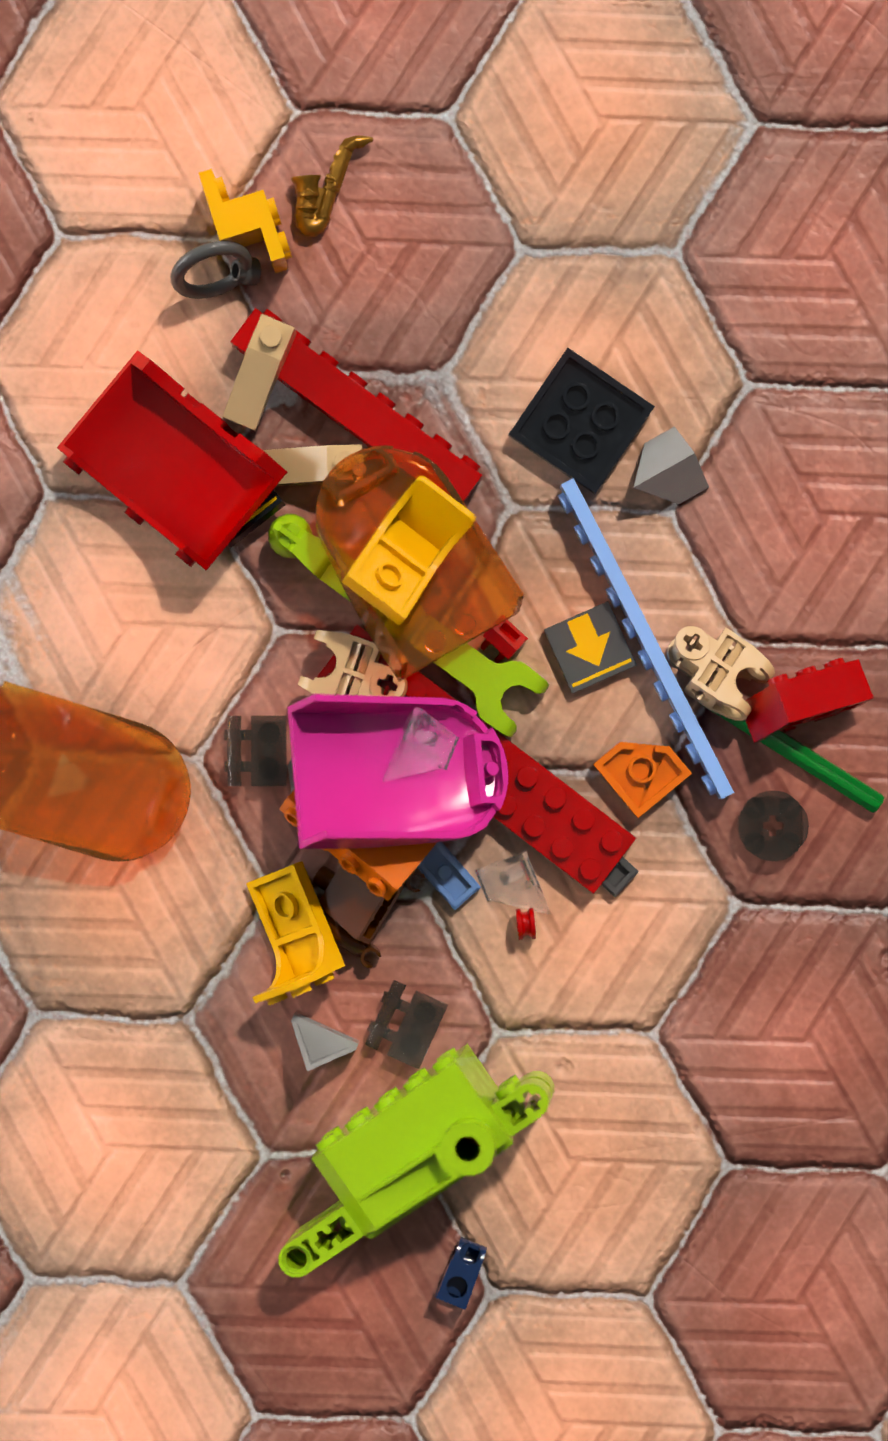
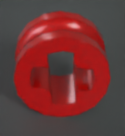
(525, 924)

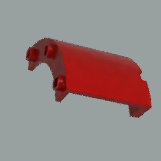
(171, 461)

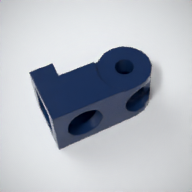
(461, 1273)

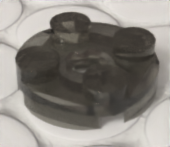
(786, 840)

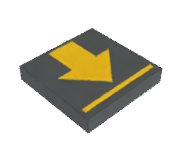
(590, 647)

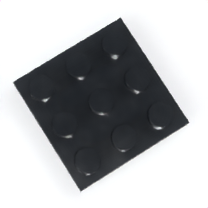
(581, 420)

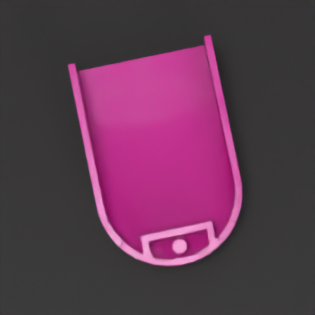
(342, 756)

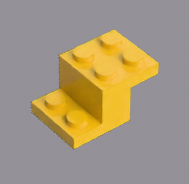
(246, 219)

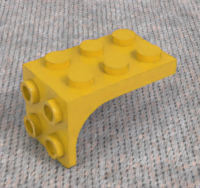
(408, 548)
(296, 931)

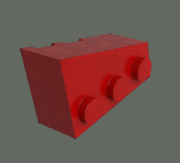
(807, 697)

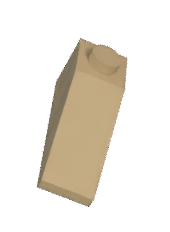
(259, 371)
(311, 463)

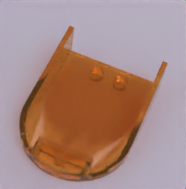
(464, 596)
(87, 777)

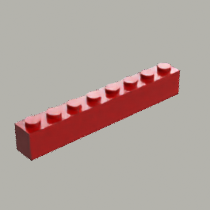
(358, 410)

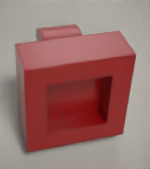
(505, 639)

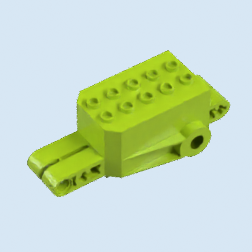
(412, 1150)

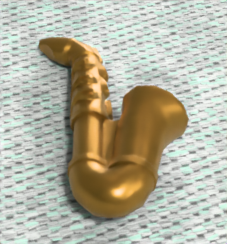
(316, 203)

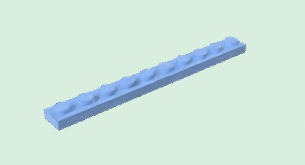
(651, 653)

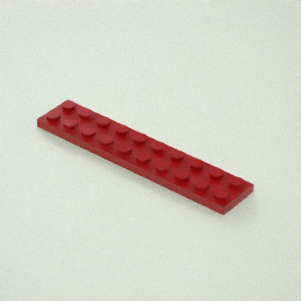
(538, 803)

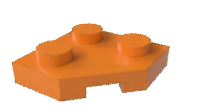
(641, 773)

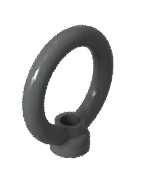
(243, 270)

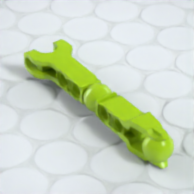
(293, 538)

